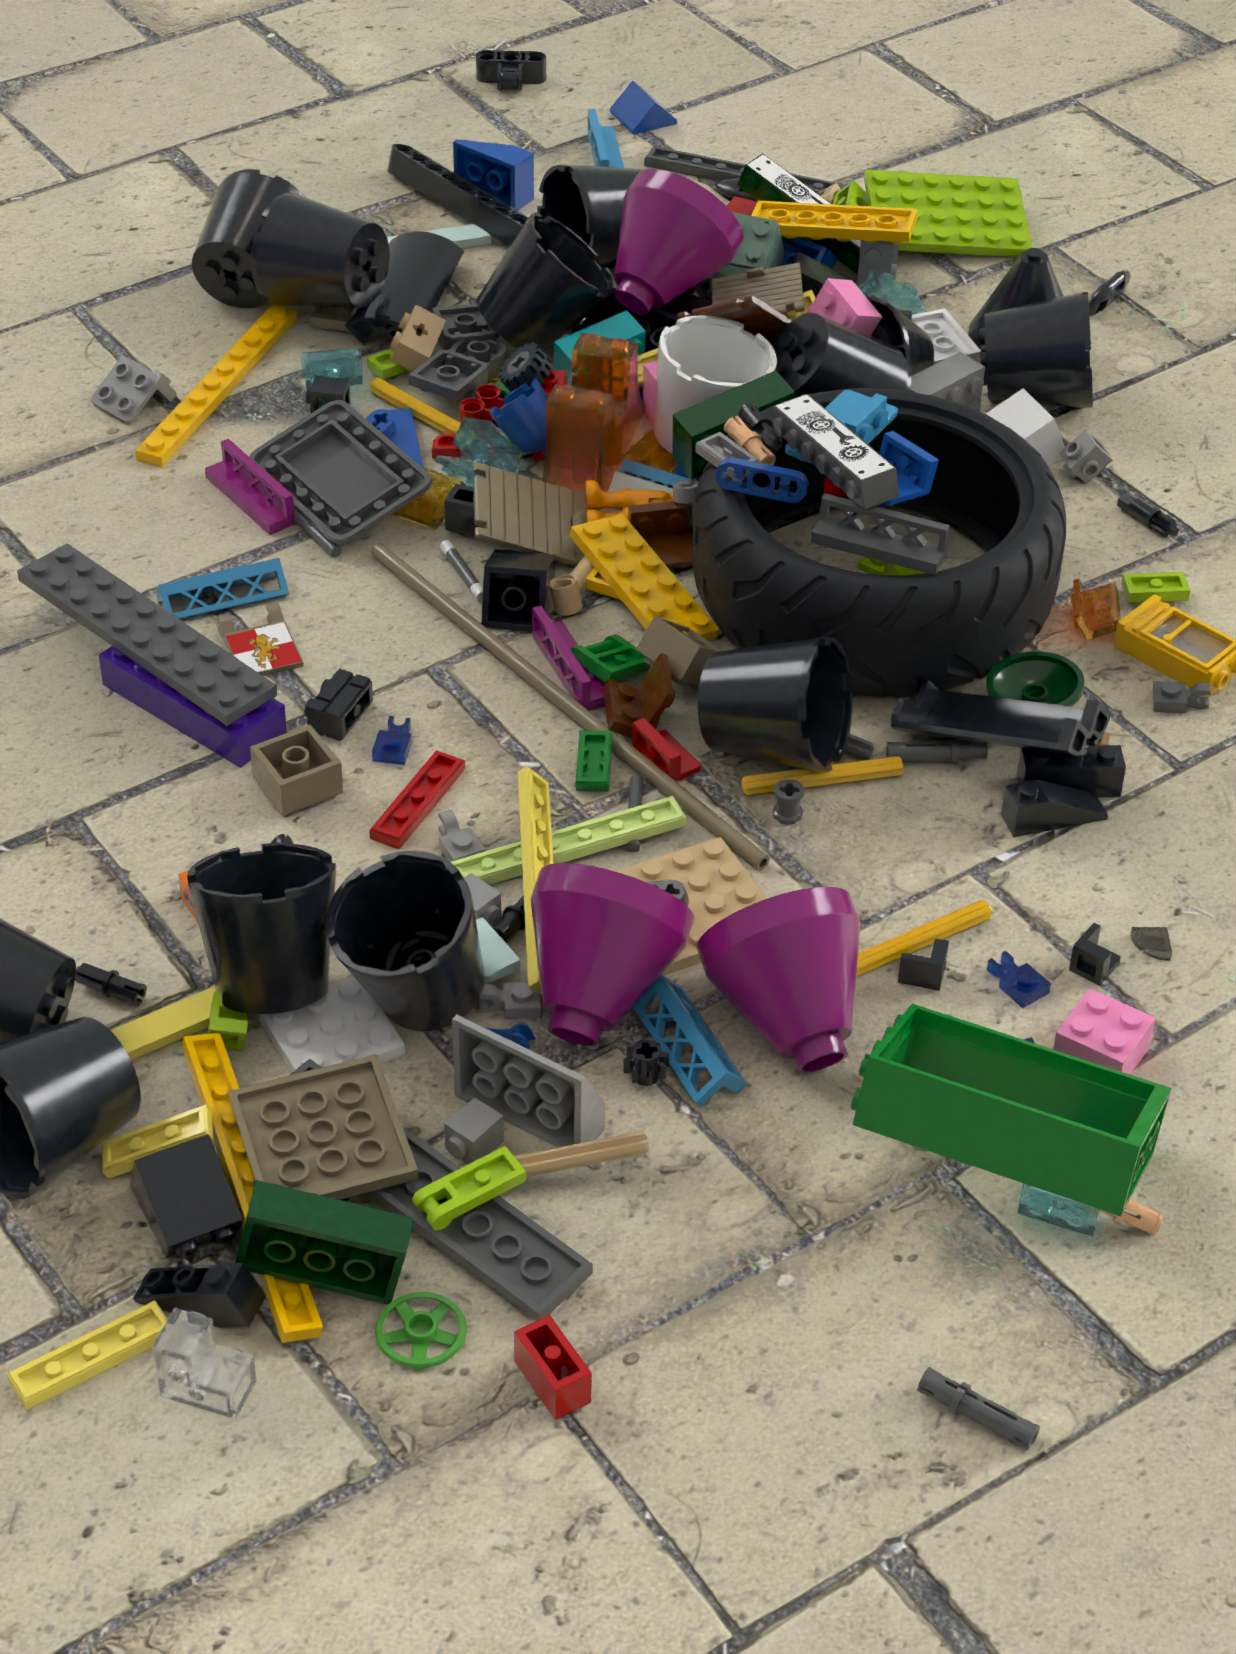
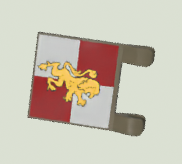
(263, 647)

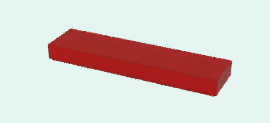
(417, 799)

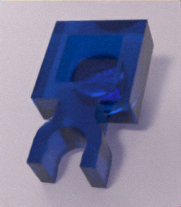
(394, 744)
(1019, 982)

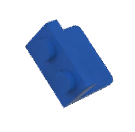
(913, 467)

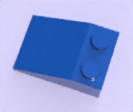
(497, 169)

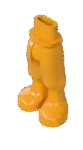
(599, 499)

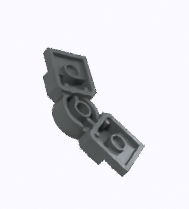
(467, 358)

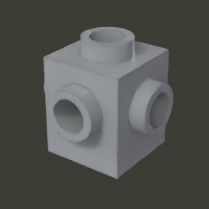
(1085, 457)

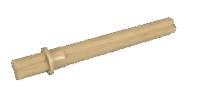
(584, 1153)

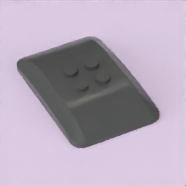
(342, 471)

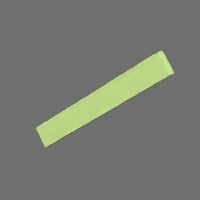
(580, 839)

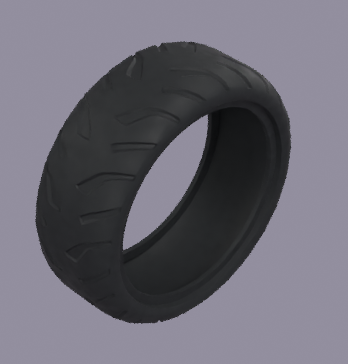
(896, 625)

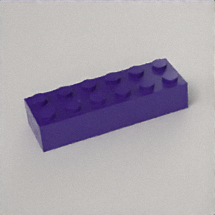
(173, 708)

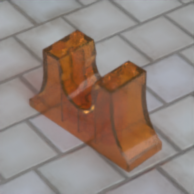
(595, 415)

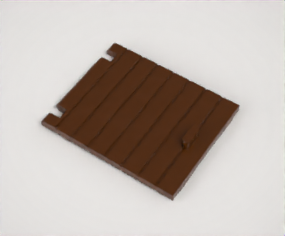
(751, 312)

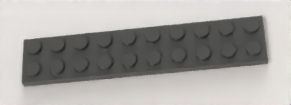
(148, 634)
(491, 1239)

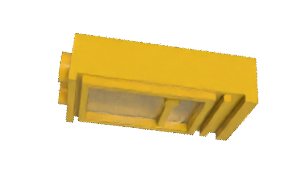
(1177, 644)

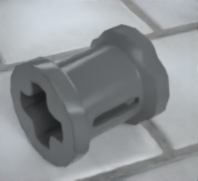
(788, 797)

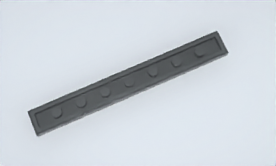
(711, 167)

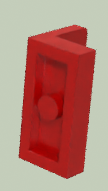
(663, 750)

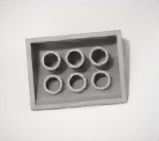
(525, 1086)

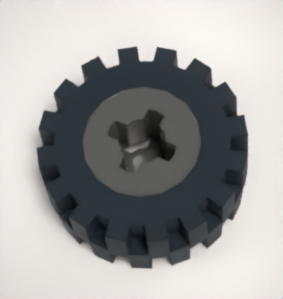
(525, 366)

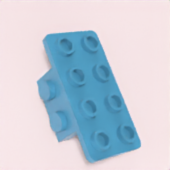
(860, 414)

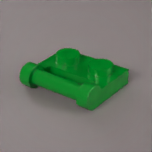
(611, 658)

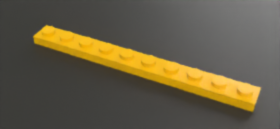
(216, 386)
(213, 1078)

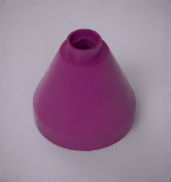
(670, 239)
(601, 945)
(790, 971)

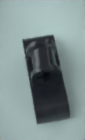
(510, 68)

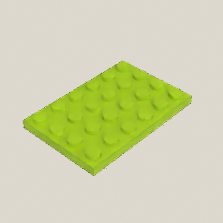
(955, 211)

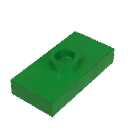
(594, 760)

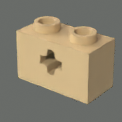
(417, 338)

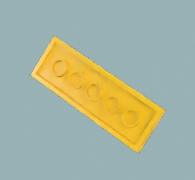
(840, 221)
(639, 574)

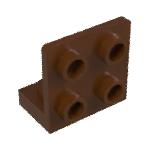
(665, 530)
(648, 701)

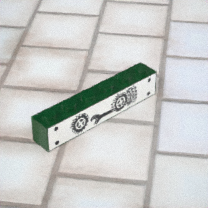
(770, 182)

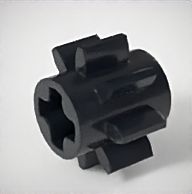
(646, 1062)

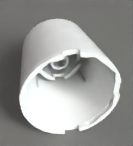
(702, 360)

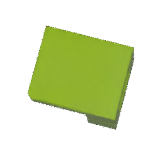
(229, 1023)

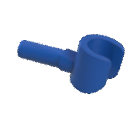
(518, 1033)

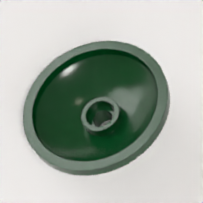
(1036, 678)

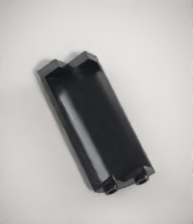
(416, 276)
(1002, 720)

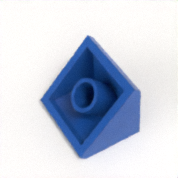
(640, 110)

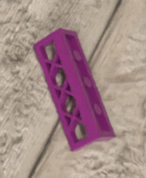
(252, 489)
(555, 644)

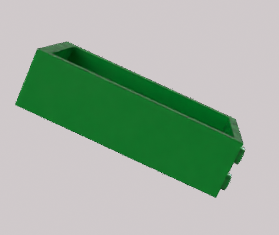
(1011, 1107)

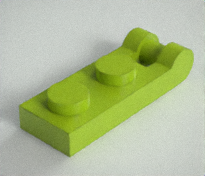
(469, 1187)

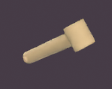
(566, 588)

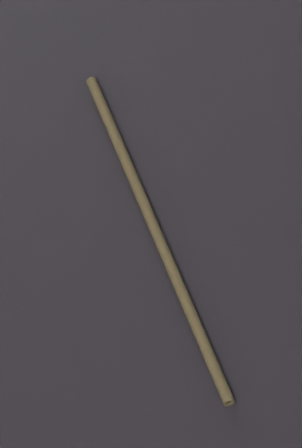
(572, 708)

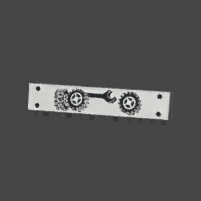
(836, 451)

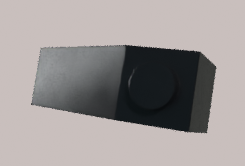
(1047, 806)

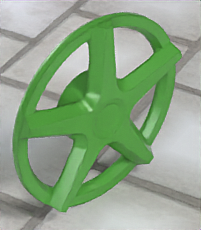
(420, 1330)

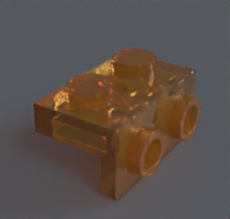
(1095, 609)

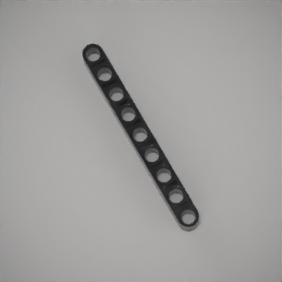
(455, 193)

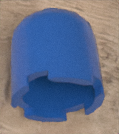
(524, 417)

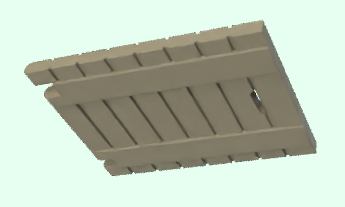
(775, 286)
(527, 513)

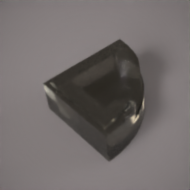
(1152, 941)

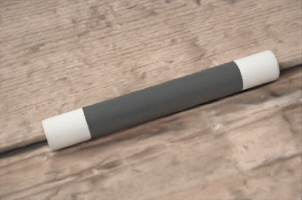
(462, 569)

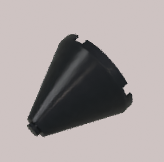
(1026, 282)

